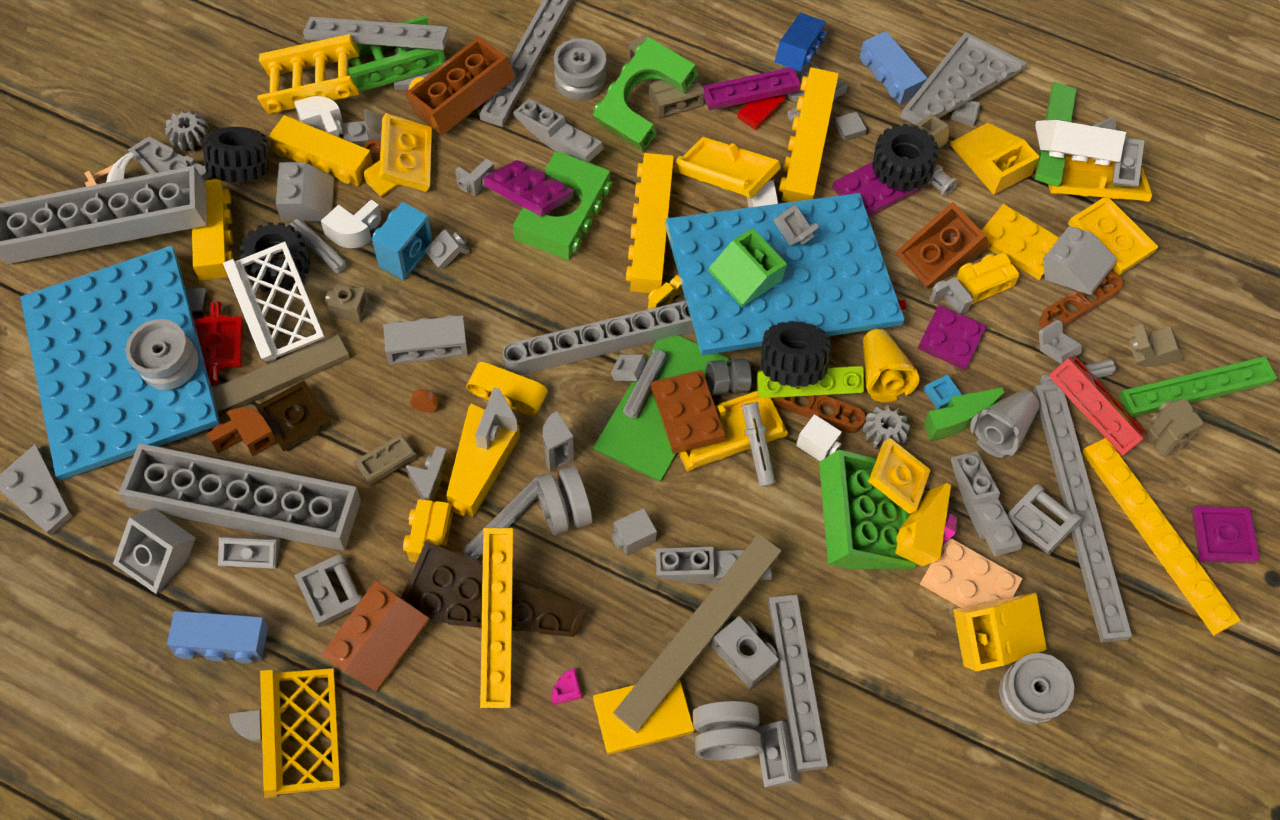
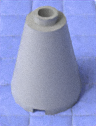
(1005, 423)

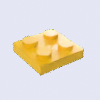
(899, 475)

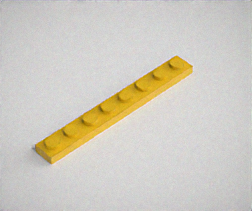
(1161, 537)

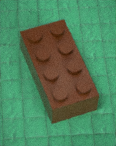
(460, 85)

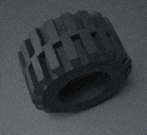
(236, 154)
(903, 172)
(268, 237)
(795, 353)

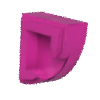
(950, 527)
(566, 688)

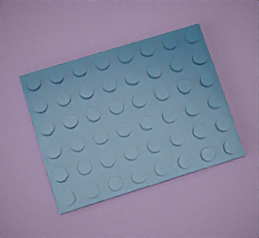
(828, 281)
(87, 388)

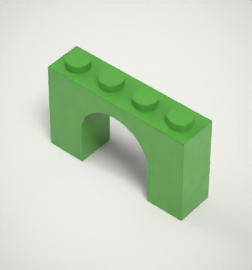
(649, 62)
(563, 234)

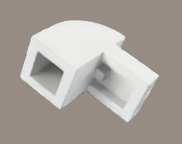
(320, 114)
(350, 229)

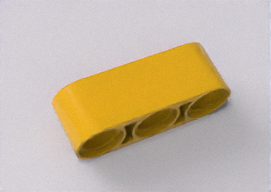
(520, 392)

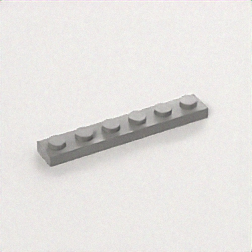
(378, 32)
(797, 684)

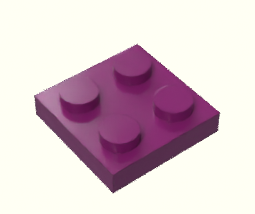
(951, 337)
(1225, 534)

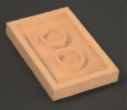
(968, 577)

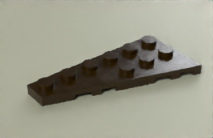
(449, 591)

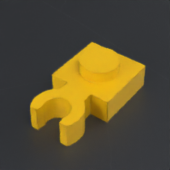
(665, 294)

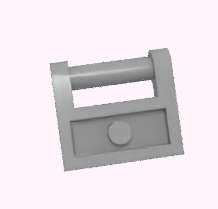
(1037, 525)
(321, 594)

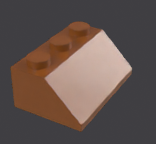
(375, 636)

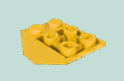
(996, 156)
(999, 631)

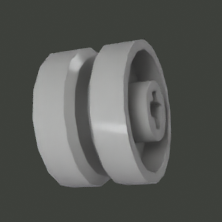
(580, 69)
(162, 354)
(567, 499)
(1053, 690)
(727, 731)

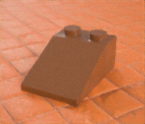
(943, 246)

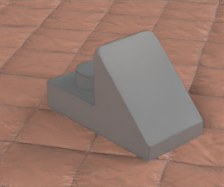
(363, 131)
(1129, 168)
(496, 415)
(428, 480)

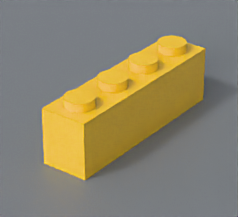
(320, 150)
(212, 241)

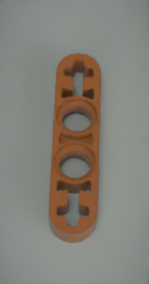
(1081, 302)
(816, 402)

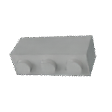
(425, 339)

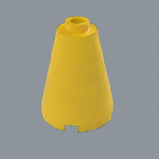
(887, 368)

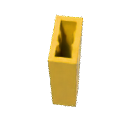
(476, 467)

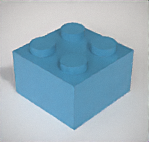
(402, 240)

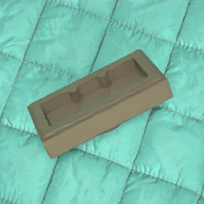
(385, 459)

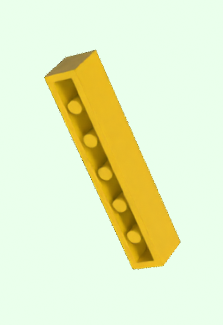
(810, 135)
(650, 228)

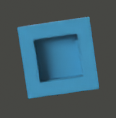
(941, 391)

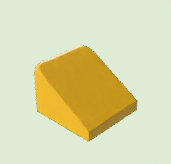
(380, 186)

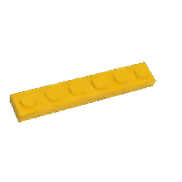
(496, 618)

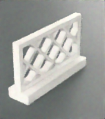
(252, 311)

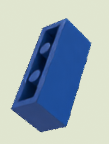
(801, 42)

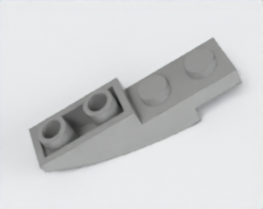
(555, 132)
(982, 504)
(697, 564)

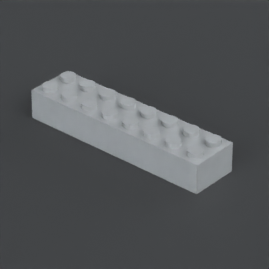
(102, 214)
(241, 496)

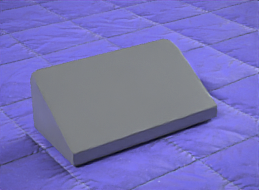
(248, 551)
(777, 755)

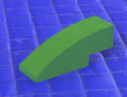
(959, 413)

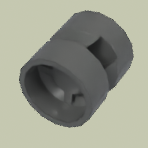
(728, 376)

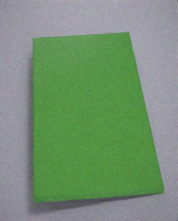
(642, 440)

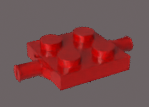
(220, 341)

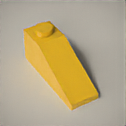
(923, 531)

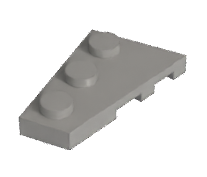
(158, 157)
(34, 492)

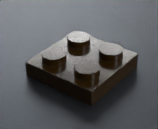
(294, 415)

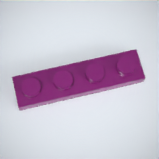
(751, 88)

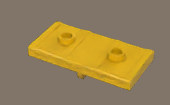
(727, 166)
(1096, 181)
(733, 425)

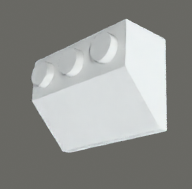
(1080, 141)

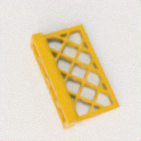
(272, 737)

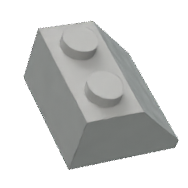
(303, 192)
(1078, 261)
(153, 549)

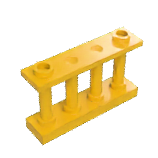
(305, 56)

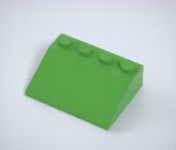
(859, 517)

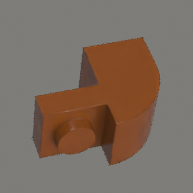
(245, 426)

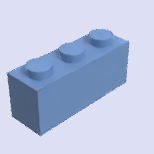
(892, 67)
(217, 636)

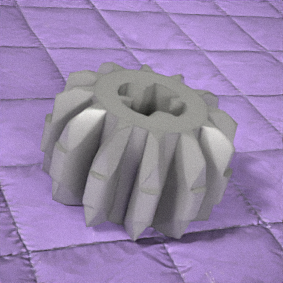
(186, 130)
(881, 419)

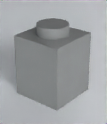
(634, 532)

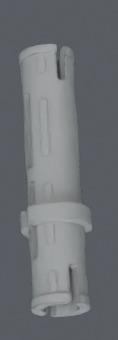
(751, 412)

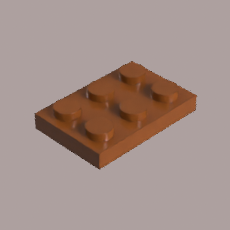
(687, 411)

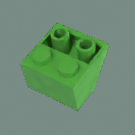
(748, 267)

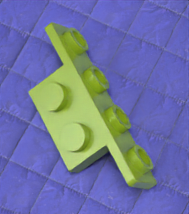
(836, 381)

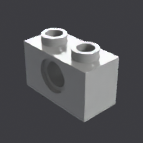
(748, 668)

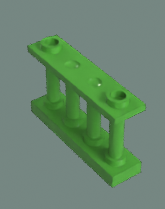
(396, 67)

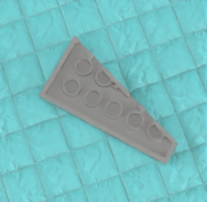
(960, 77)

